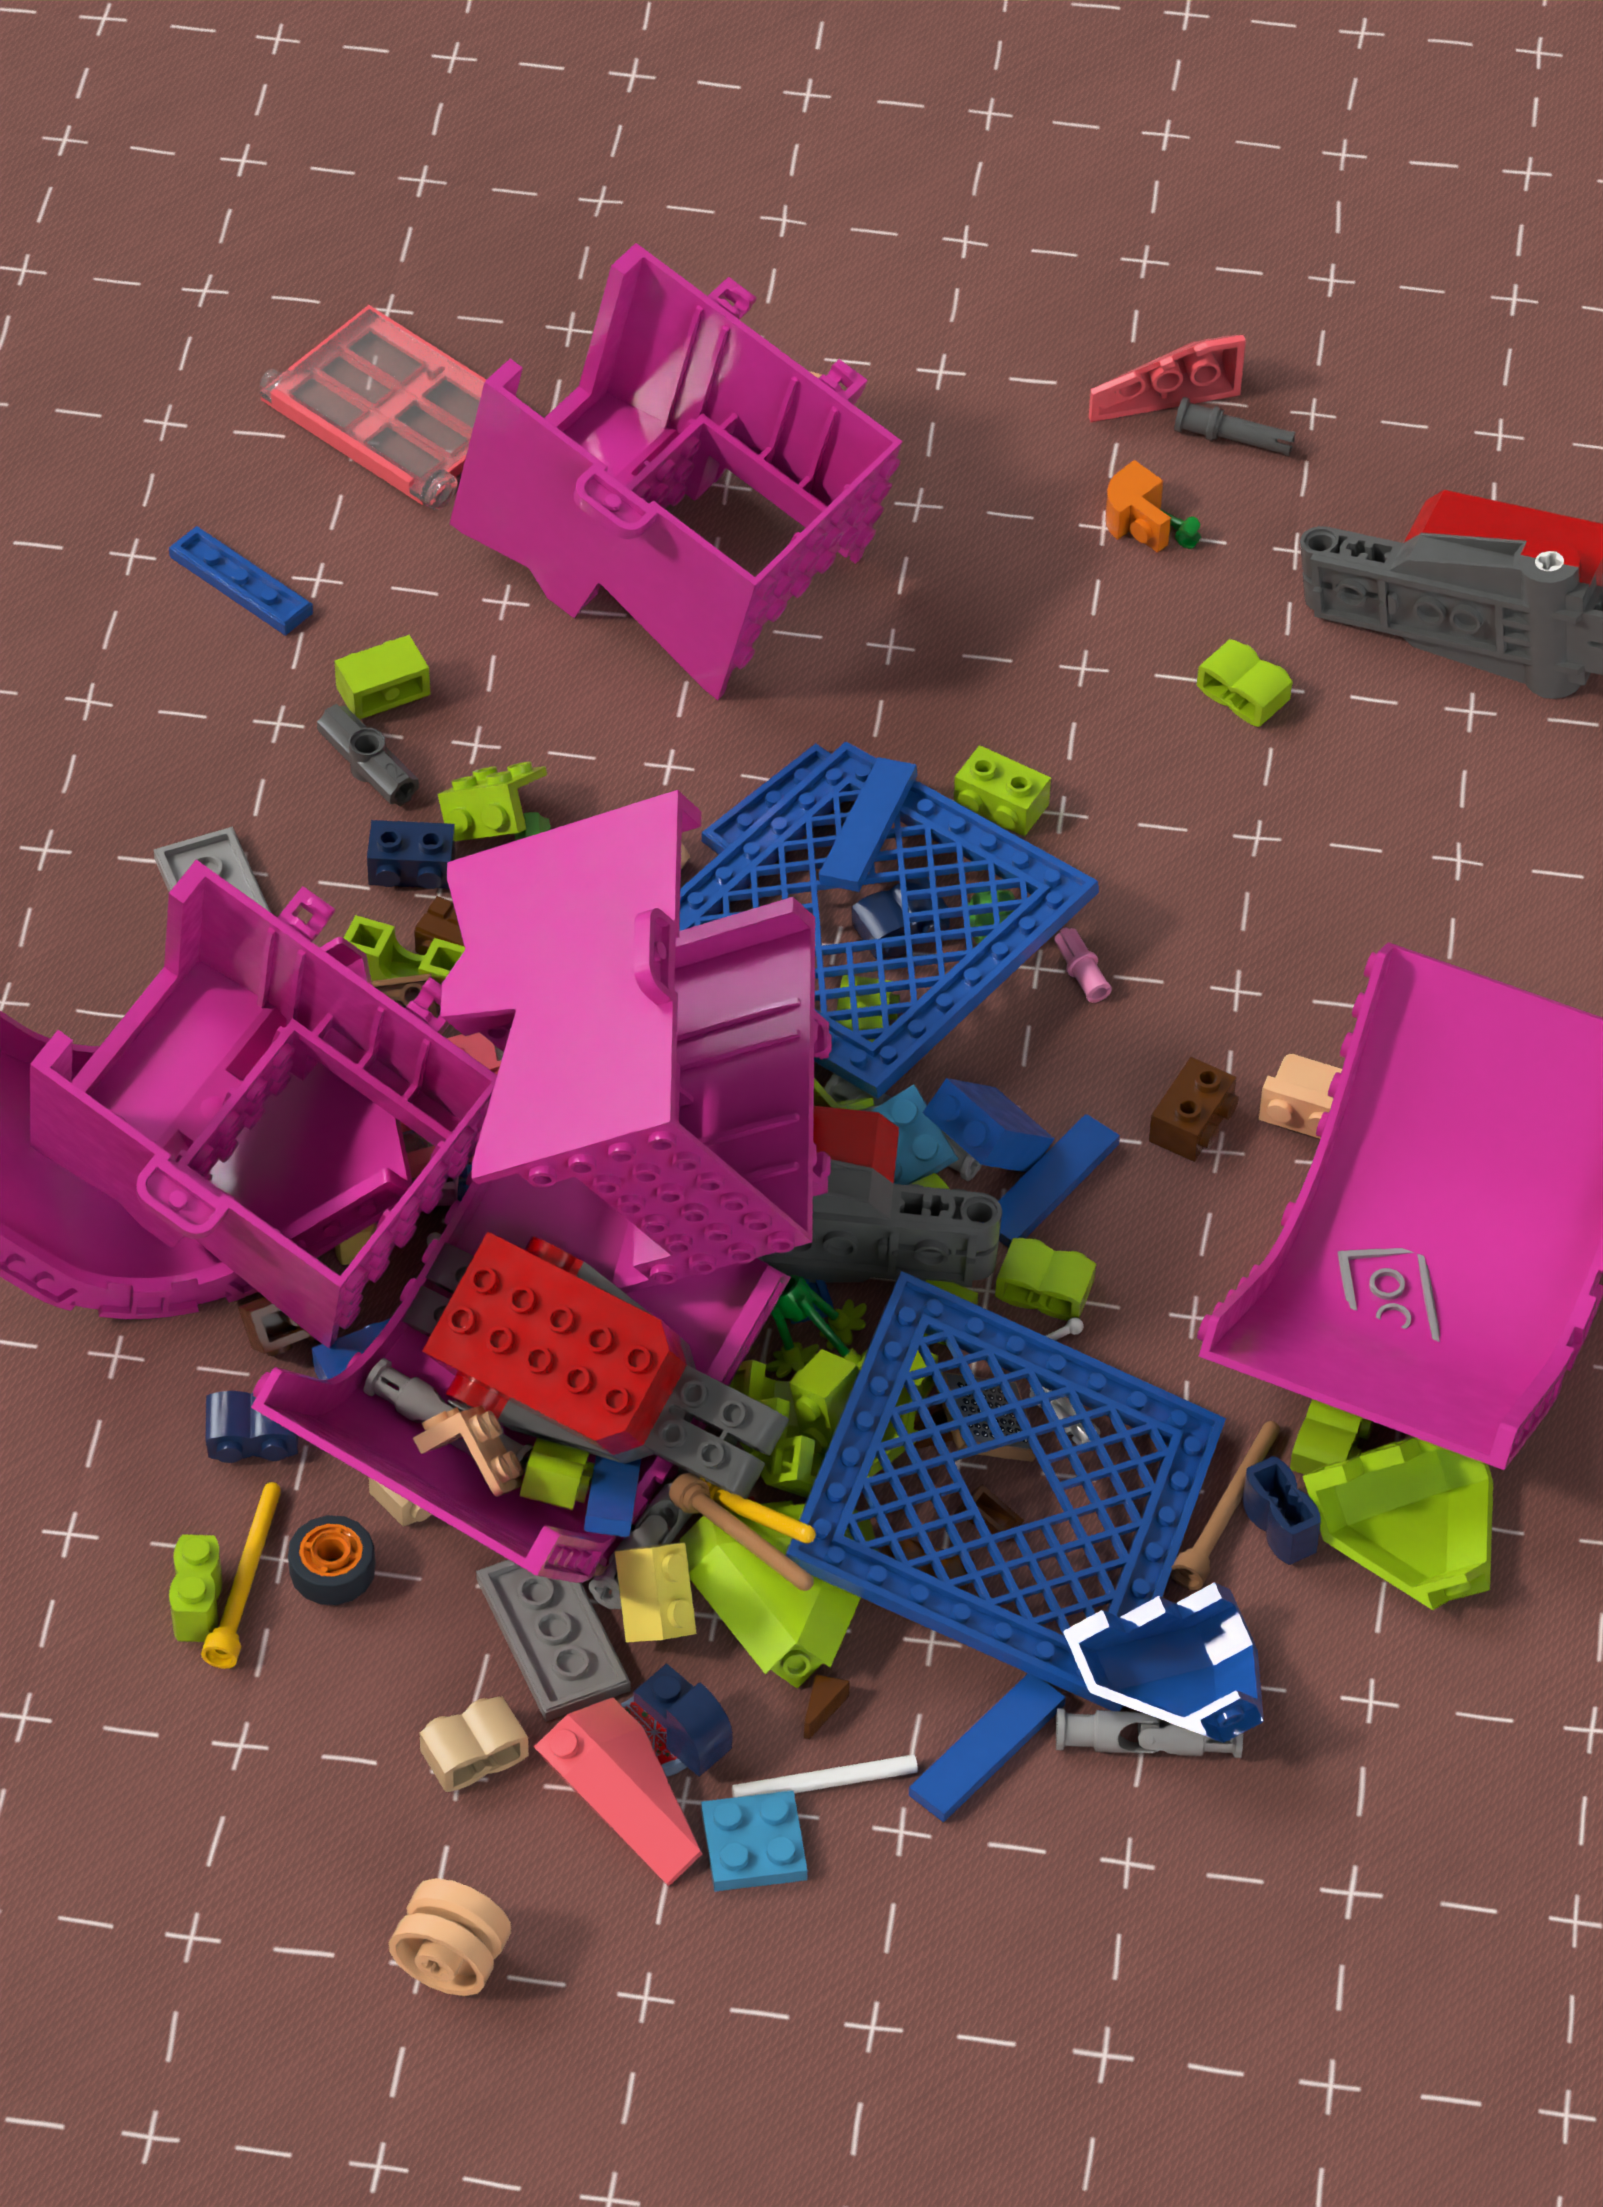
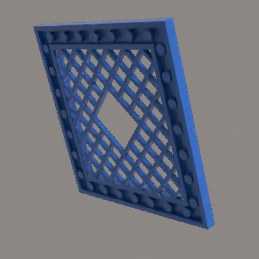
(875, 1066)
(937, 1602)

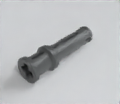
(1216, 423)

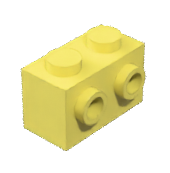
(655, 1592)

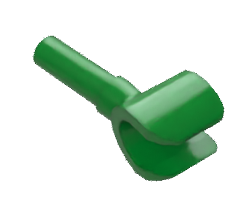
(1186, 530)

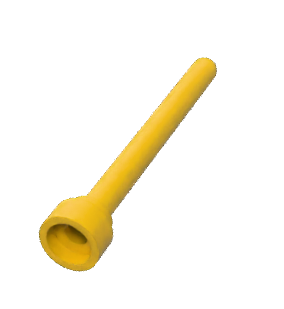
(763, 1515)
(223, 1645)

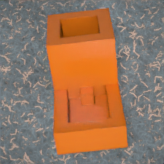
(1134, 506)

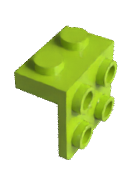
(488, 801)

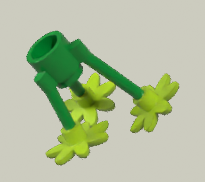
(797, 1303)

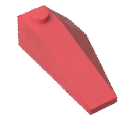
(1196, 371)
(619, 1776)

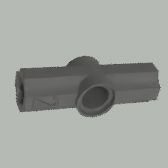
(367, 755)

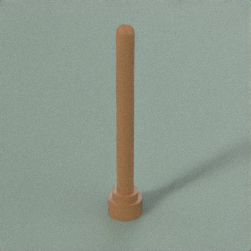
(693, 1496)
(1192, 1566)

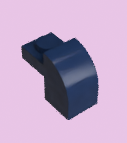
(691, 1714)

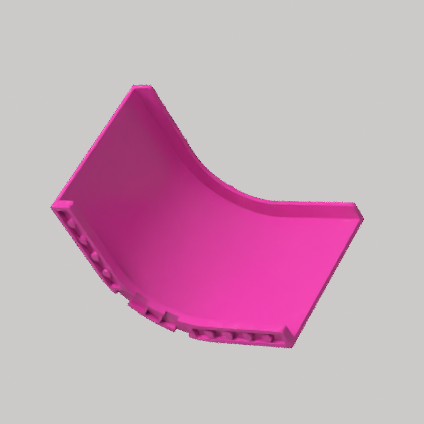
(1472, 1142)
(310, 1167)
(711, 1312)

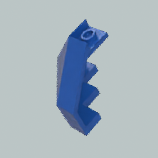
(1176, 1662)

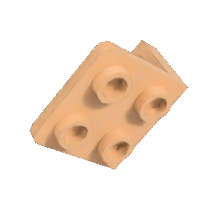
(1297, 1094)
(481, 1435)

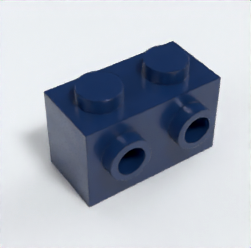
(410, 853)

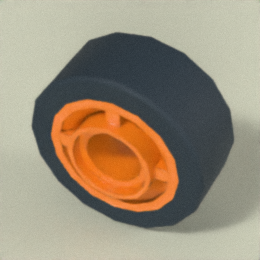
(331, 1580)

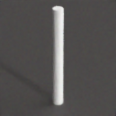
(830, 1777)

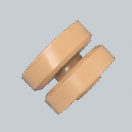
(450, 1937)

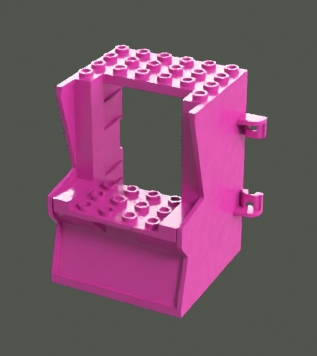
(660, 414)
(205, 1051)
(642, 1051)

